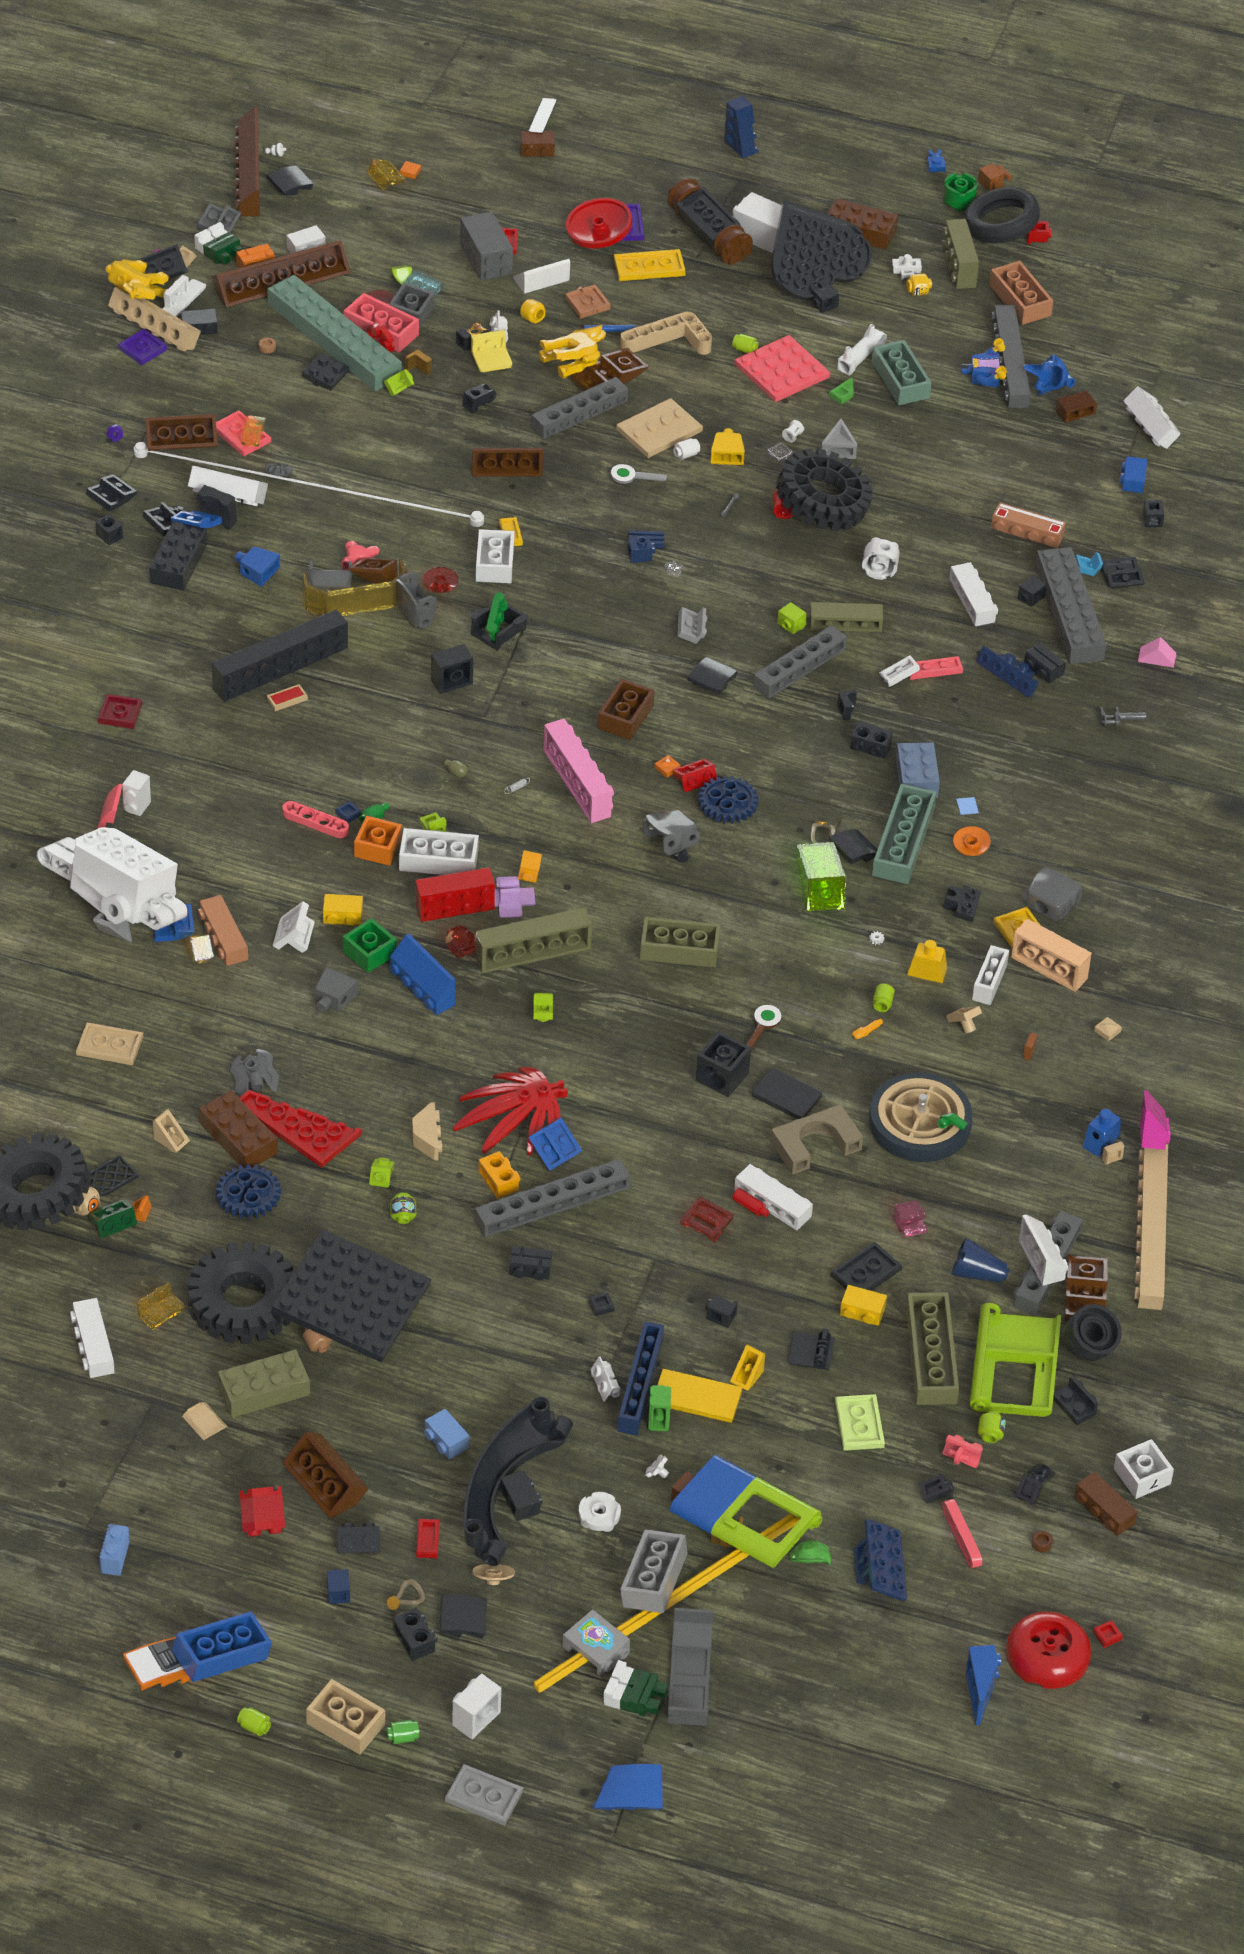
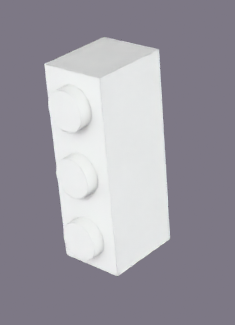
(990, 975)

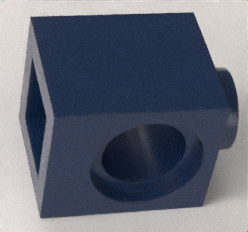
(338, 1586)

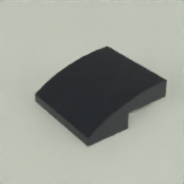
(289, 180)
(111, 492)
(1122, 572)
(712, 675)
(853, 846)
(463, 1615)

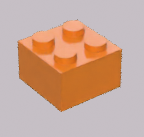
(378, 840)

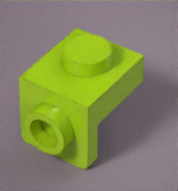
(399, 382)
(433, 822)
(543, 1006)
(381, 1172)

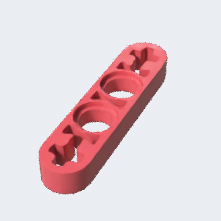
(295, 812)
(962, 1533)

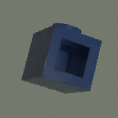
(640, 549)

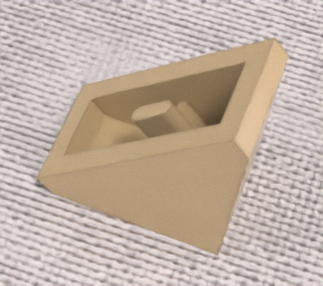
(169, 1132)

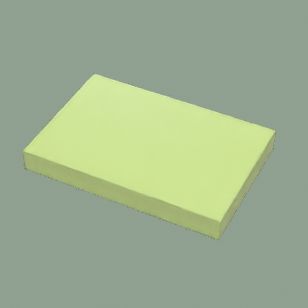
(859, 1422)

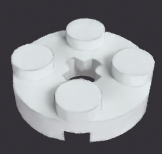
(595, 1521)

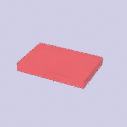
(232, 429)

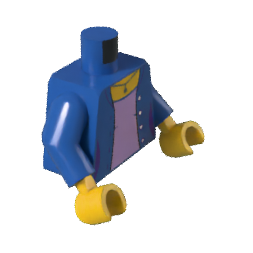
(985, 367)

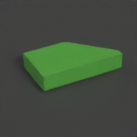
(843, 392)

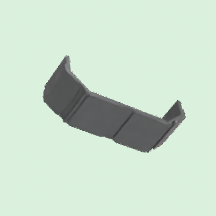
(690, 1667)

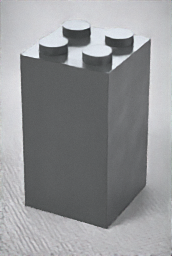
(486, 246)

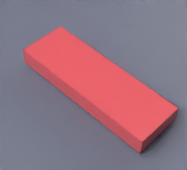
(938, 667)

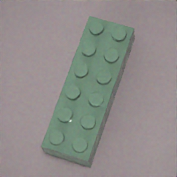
(904, 834)

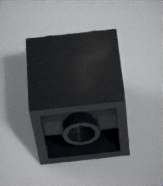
(723, 1063)

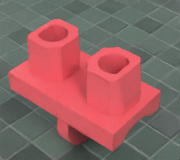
(962, 1451)

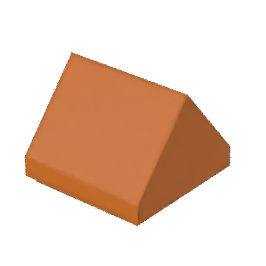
(142, 1208)

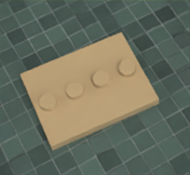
(659, 428)

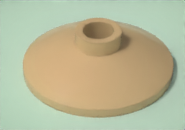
(493, 1574)

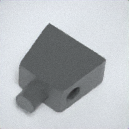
(334, 990)

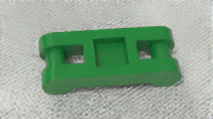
(496, 615)

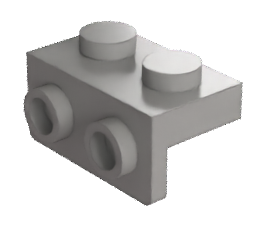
(692, 624)

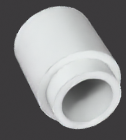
(686, 448)

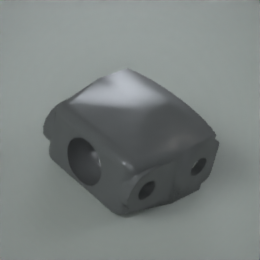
(330, 579)
(414, 602)
(674, 828)
(1052, 894)

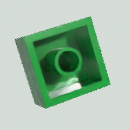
(369, 945)

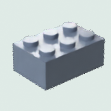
(917, 765)

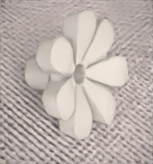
(657, 1467)

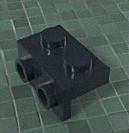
(358, 1539)

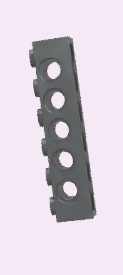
(579, 408)
(799, 662)
(1031, 1293)

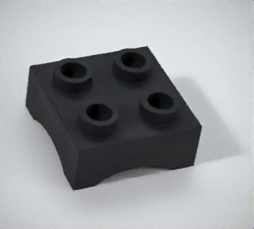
(218, 503)

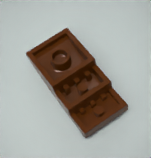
(618, 364)
(1085, 1283)

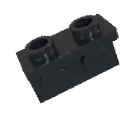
(1076, 1401)

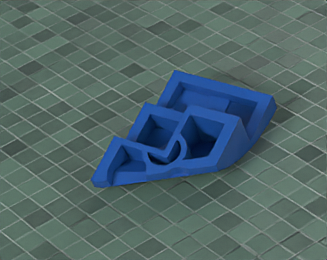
(632, 1788)

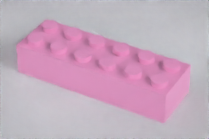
(578, 770)

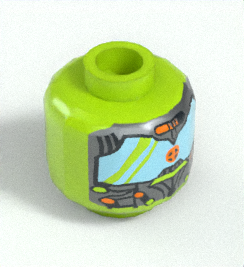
(403, 1208)
(991, 1427)

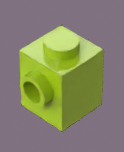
(792, 618)

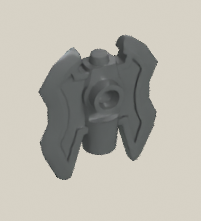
(253, 1071)

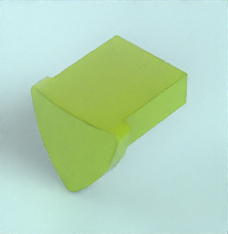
(401, 273)

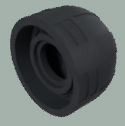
(1092, 1332)

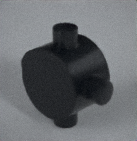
(682, 856)

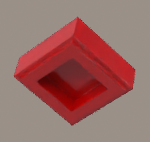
(1107, 1633)

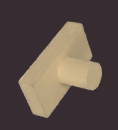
(965, 1016)

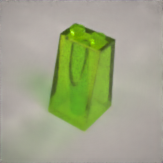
(821, 876)

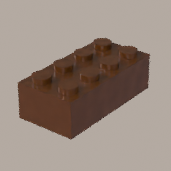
(876, 225)
(238, 1130)

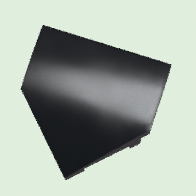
(161, 517)

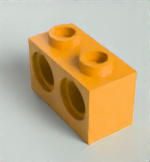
(499, 1175)

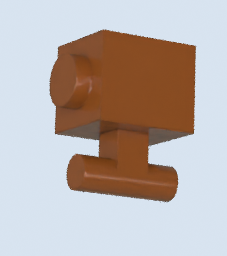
(992, 177)

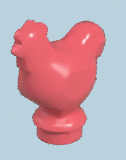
(357, 552)

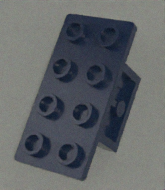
(881, 1560)

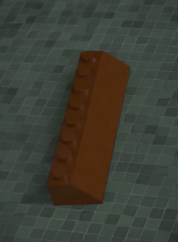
(248, 164)
(254, 280)

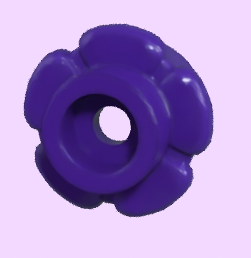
(117, 429)

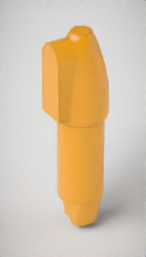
(864, 1031)

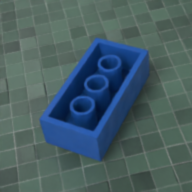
(221, 1646)

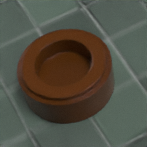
(1042, 1541)

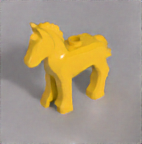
(130, 278)
(578, 345)

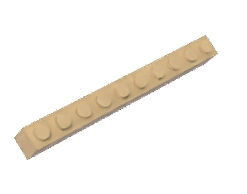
(1151, 1228)

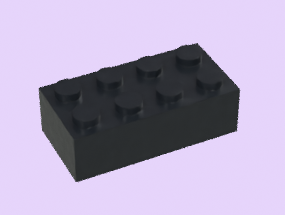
(178, 556)

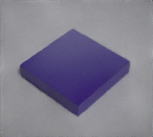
(142, 347)

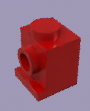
(1040, 233)

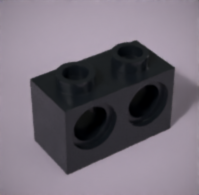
(871, 739)
(411, 1635)

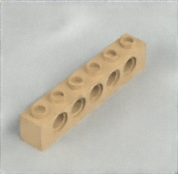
(144, 312)

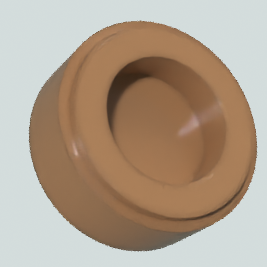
(267, 345)

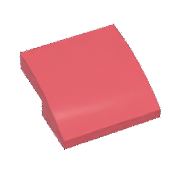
(110, 806)

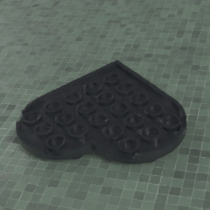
(816, 251)

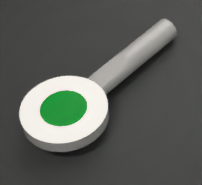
(626, 474)

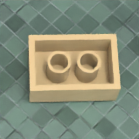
(345, 1716)

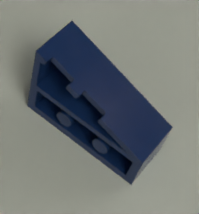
(739, 127)

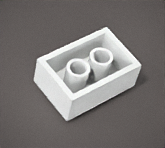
(495, 556)

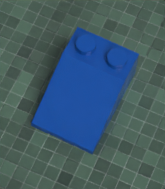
(981, 1676)

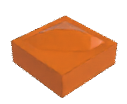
(666, 766)

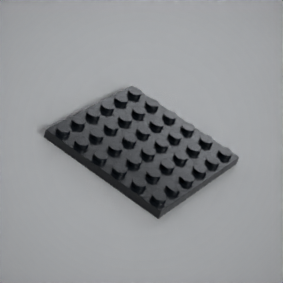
(351, 1295)

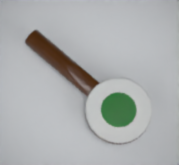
(765, 1017)

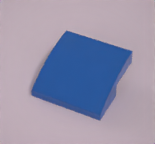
(197, 519)
(176, 930)
(555, 1144)

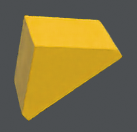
(748, 1368)

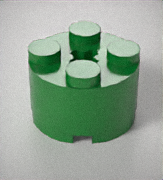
(959, 190)

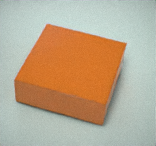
(410, 170)

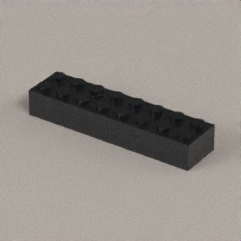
(279, 655)

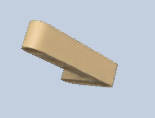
(668, 329)

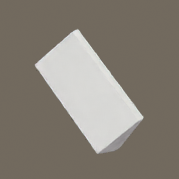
(543, 276)

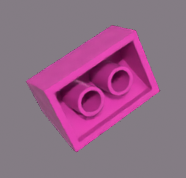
(1153, 1124)

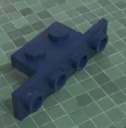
(1009, 670)

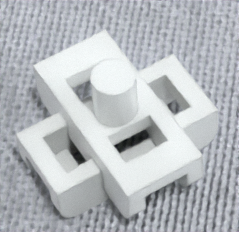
(906, 264)

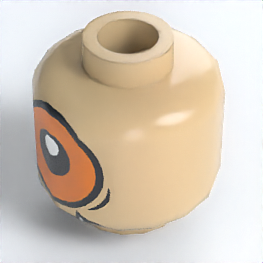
(90, 1203)

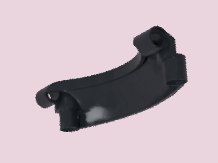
(517, 1441)

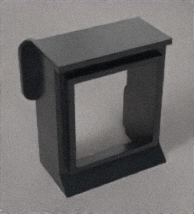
(512, 616)

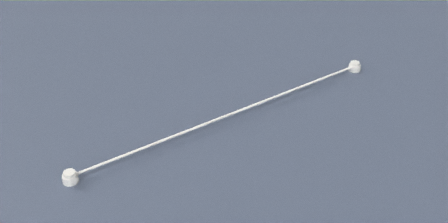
(476, 517)

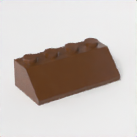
(181, 432)
(507, 462)
(324, 1474)

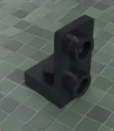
(1032, 1482)

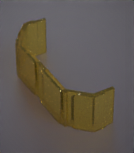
(352, 600)

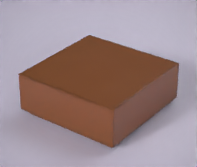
(1030, 1046)

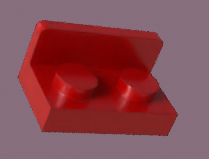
(695, 774)

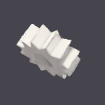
(876, 938)

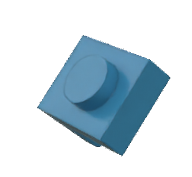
(1089, 566)

